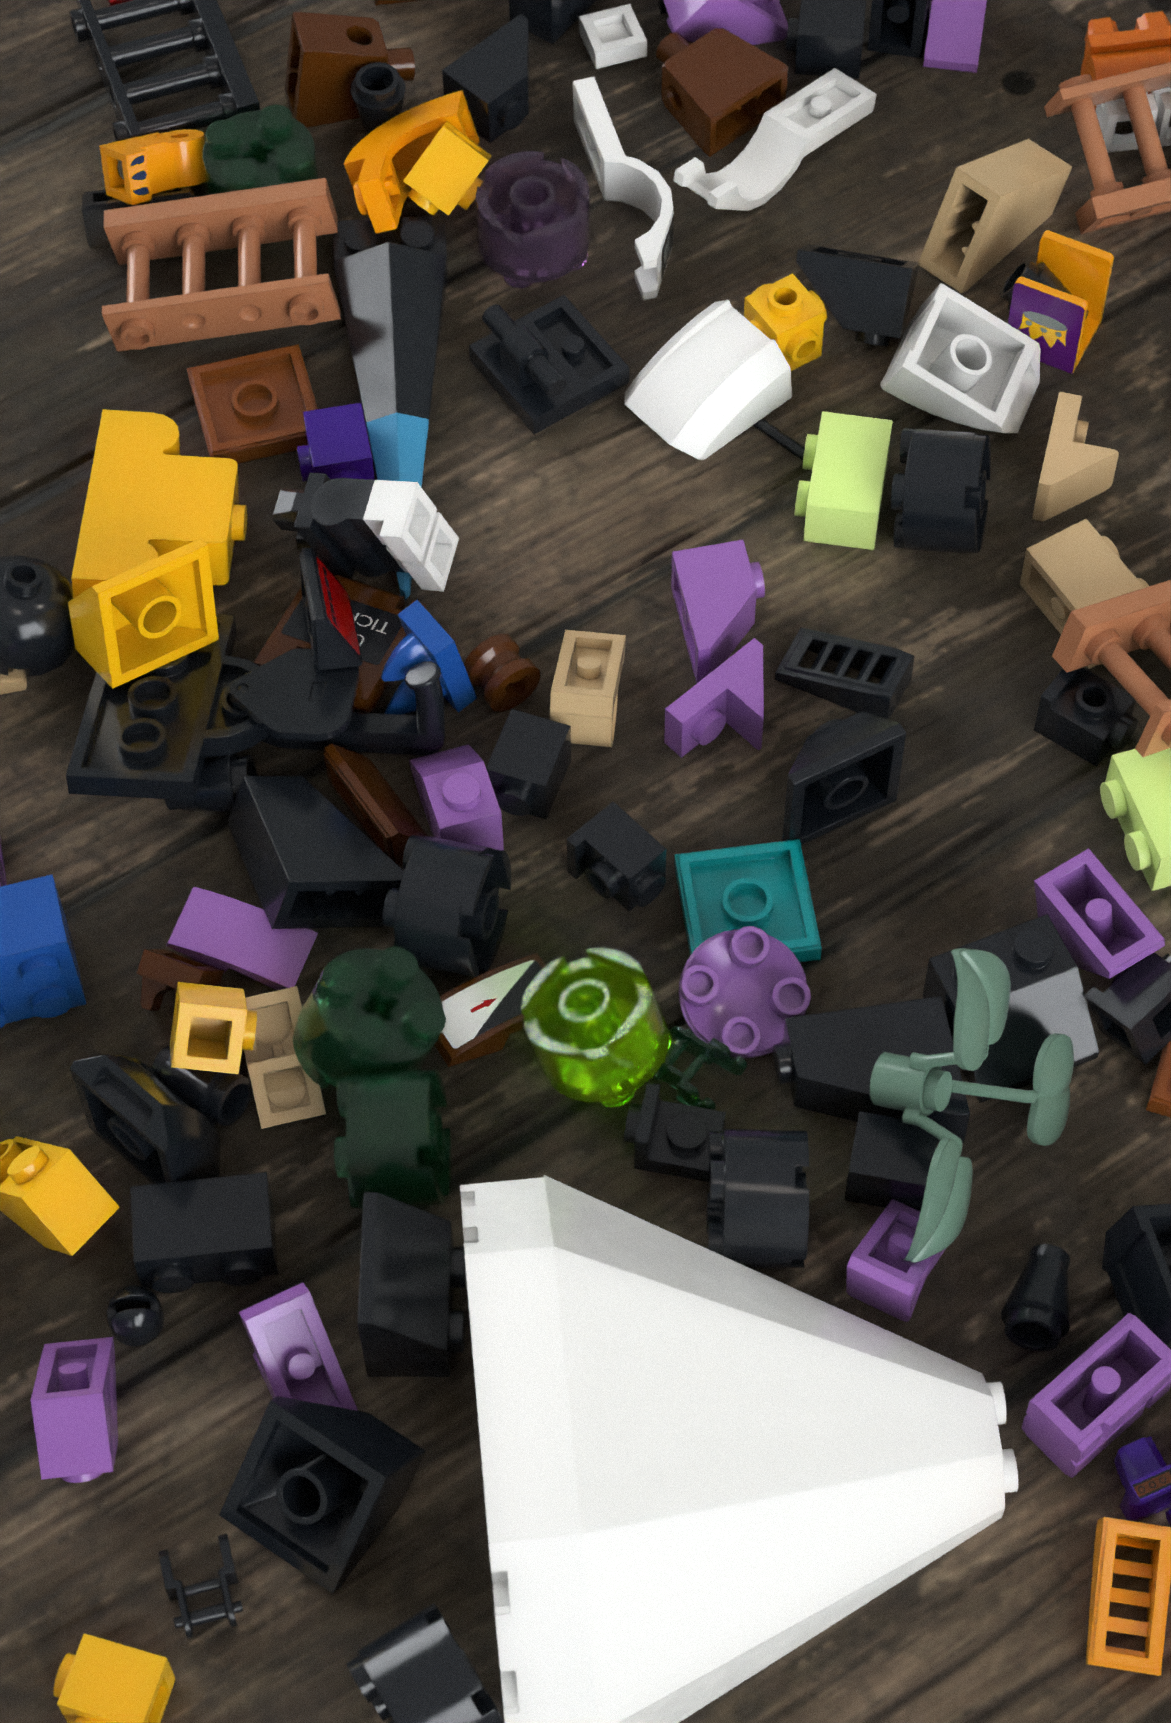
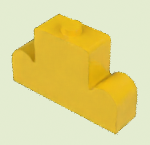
(153, 501)

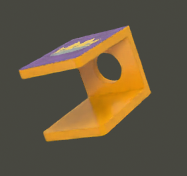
(1058, 317)

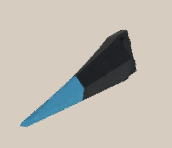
(393, 317)

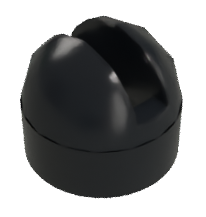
(137, 1325)

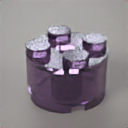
(533, 218)

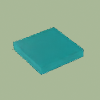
(749, 887)

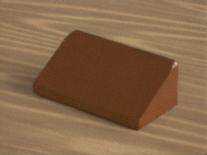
(371, 801)

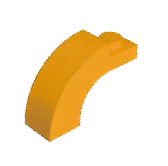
(392, 149)

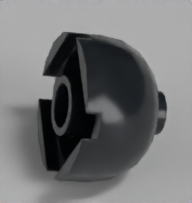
(33, 615)

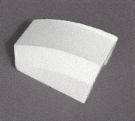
(965, 365)
(710, 382)

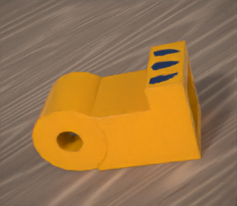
(153, 164)

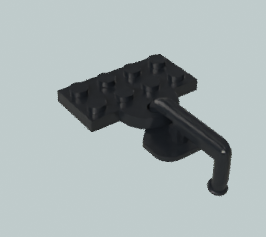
(161, 726)

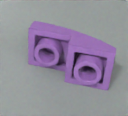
(240, 938)

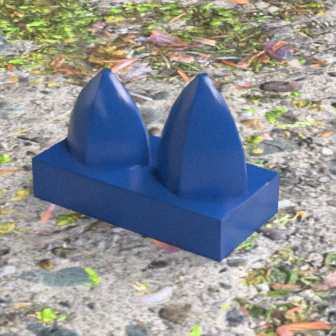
(426, 642)

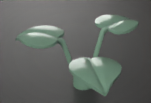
(921, 1086)

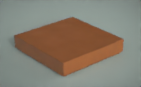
(253, 403)

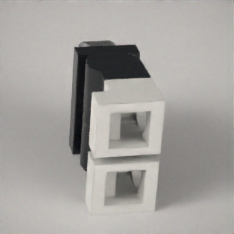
(370, 528)

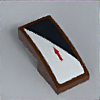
(485, 1011)

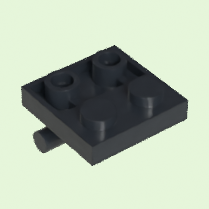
(547, 362)

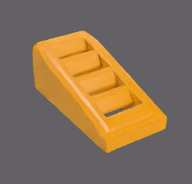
(1140, 1536)

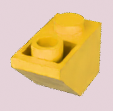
(51, 1194)

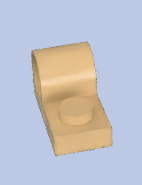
(587, 686)

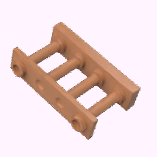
(1109, 200)
(212, 224)
(1106, 634)

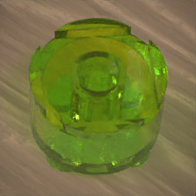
(596, 1026)

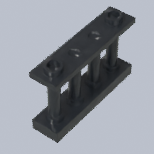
(205, 32)

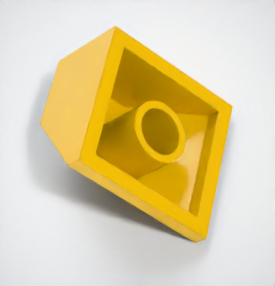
(147, 615)

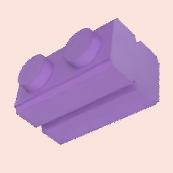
(1099, 1395)

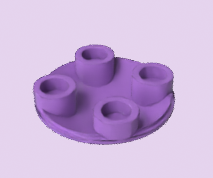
(742, 990)

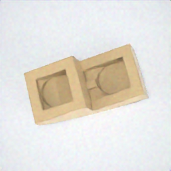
(277, 1079)

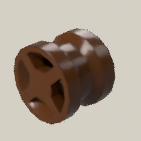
(502, 672)

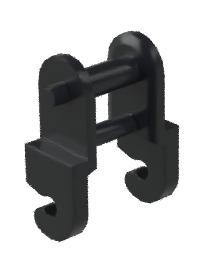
(176, 1590)

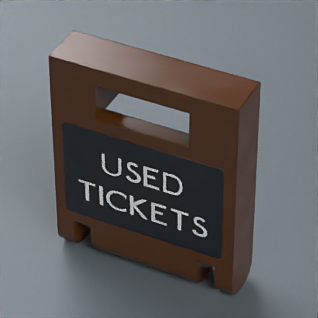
(376, 628)

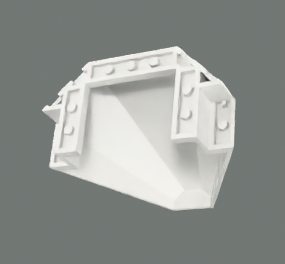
(693, 1458)

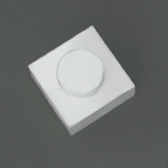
(613, 36)

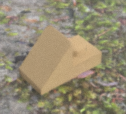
(1070, 467)

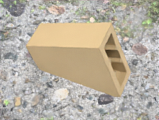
(991, 211)

